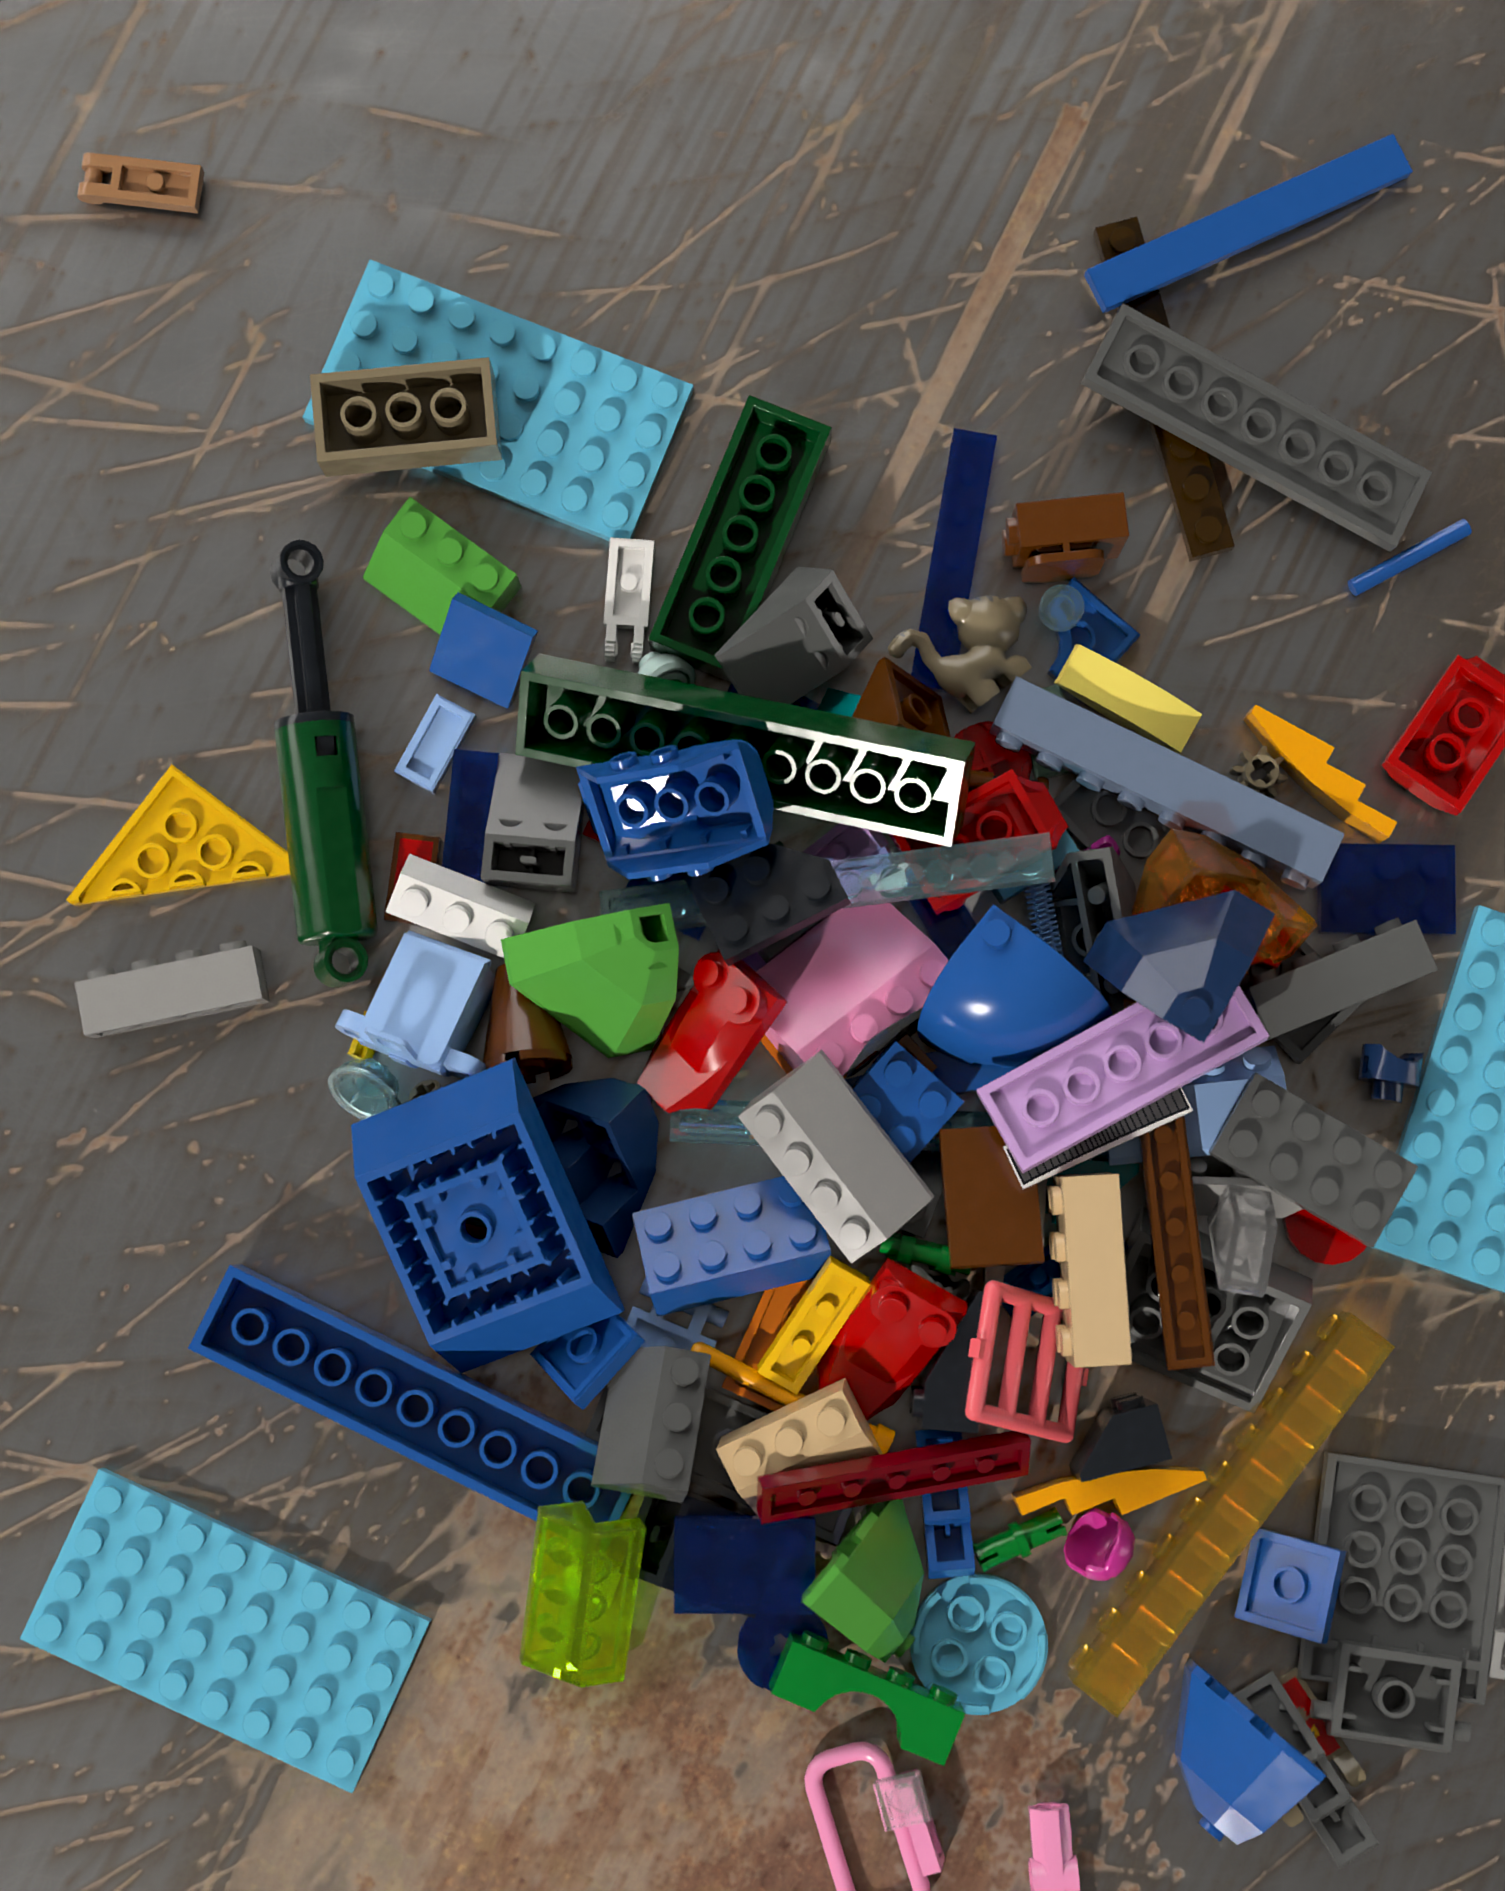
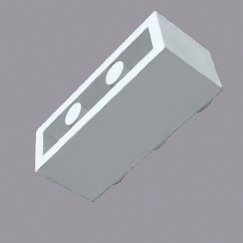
(458, 905)

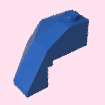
(1235, 1762)

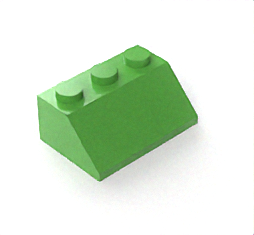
(428, 562)

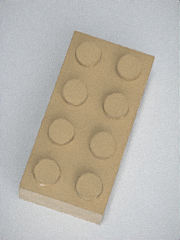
(1090, 1269)

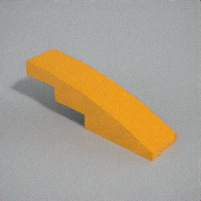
(1307, 765)
(1126, 1489)

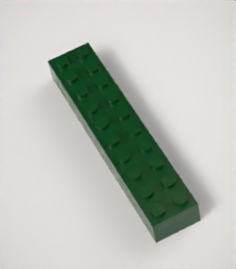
(812, 758)

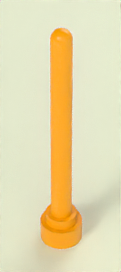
(754, 1380)

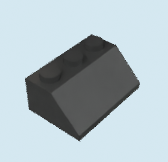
(652, 1423)

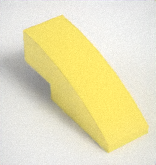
(1128, 698)

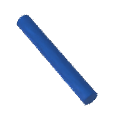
(1409, 557)

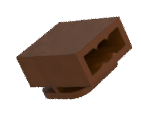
(1065, 536)

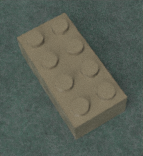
(405, 417)

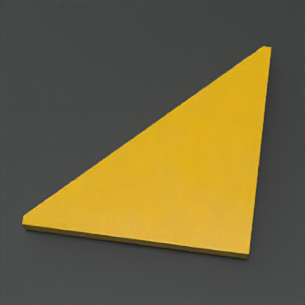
(180, 843)

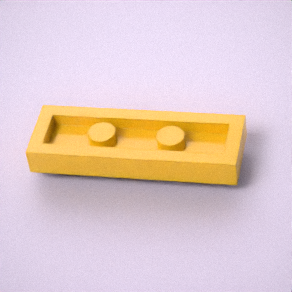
(813, 1324)

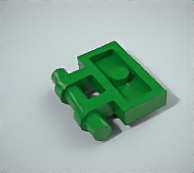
(908, 1249)

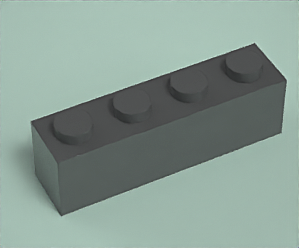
(1340, 979)

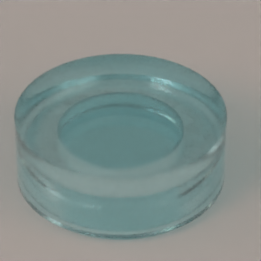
(1061, 607)

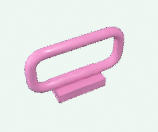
(917, 1843)

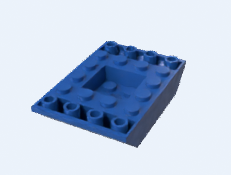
(488, 1157)

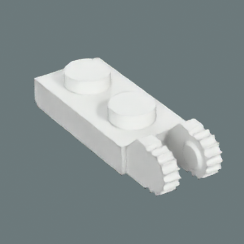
(628, 594)

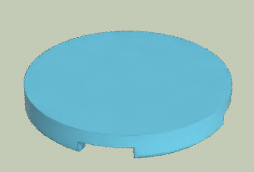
(980, 1642)

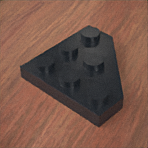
(765, 898)

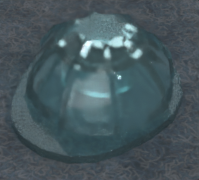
(364, 1087)

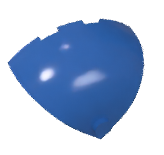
(1007, 997)

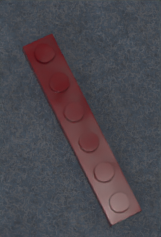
(892, 1476)

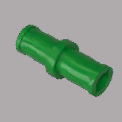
(1019, 1539)

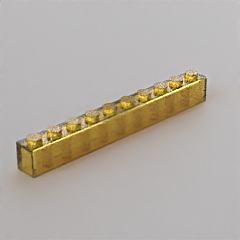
(1229, 1511)

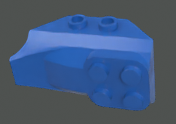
(678, 808)

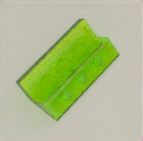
(581, 1595)

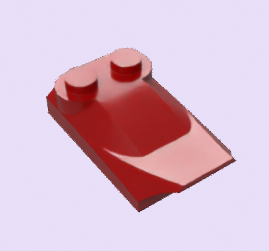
(1452, 736)
(999, 810)
(710, 1035)
(890, 1337)

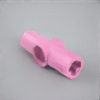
(1052, 1860)

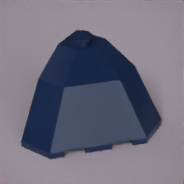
(1183, 957)
(607, 1149)

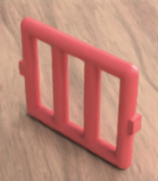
(982, 1350)

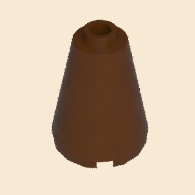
(524, 1032)

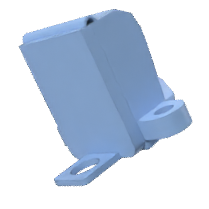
(426, 1007)

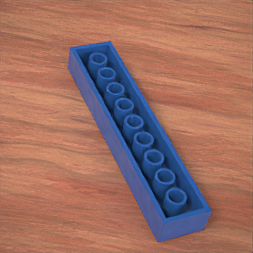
(400, 1397)

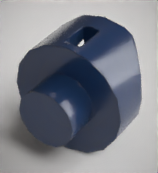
(1389, 1072)

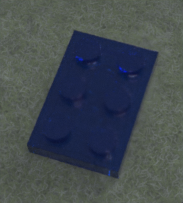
(1388, 882)
(742, 1565)

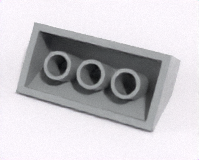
(836, 1156)

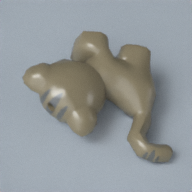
(987, 630)

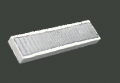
(1146, 1119)

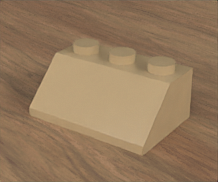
(801, 1435)

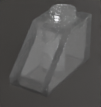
(1243, 1239)

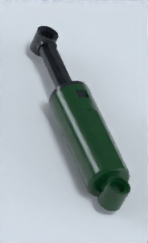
(321, 788)

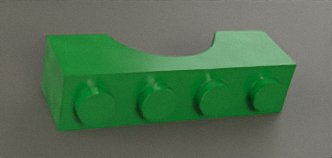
(814, 1673)

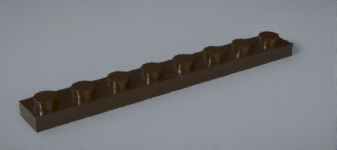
(1183, 464)

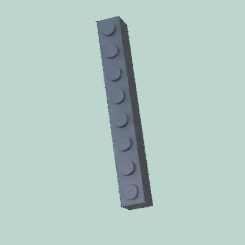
(1165, 783)

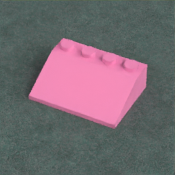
(849, 983)

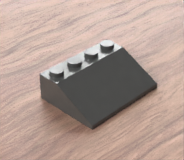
(1246, 1330)

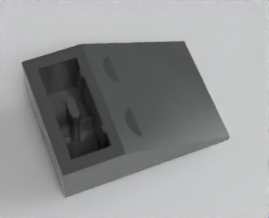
(795, 638)
(533, 826)

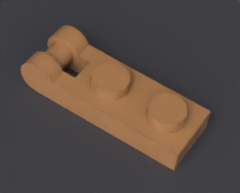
(141, 182)

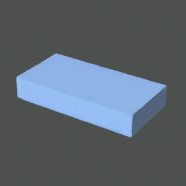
(434, 743)

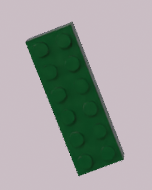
(740, 532)

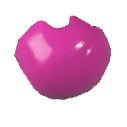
(1099, 1545)

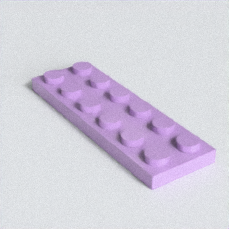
(1108, 1077)

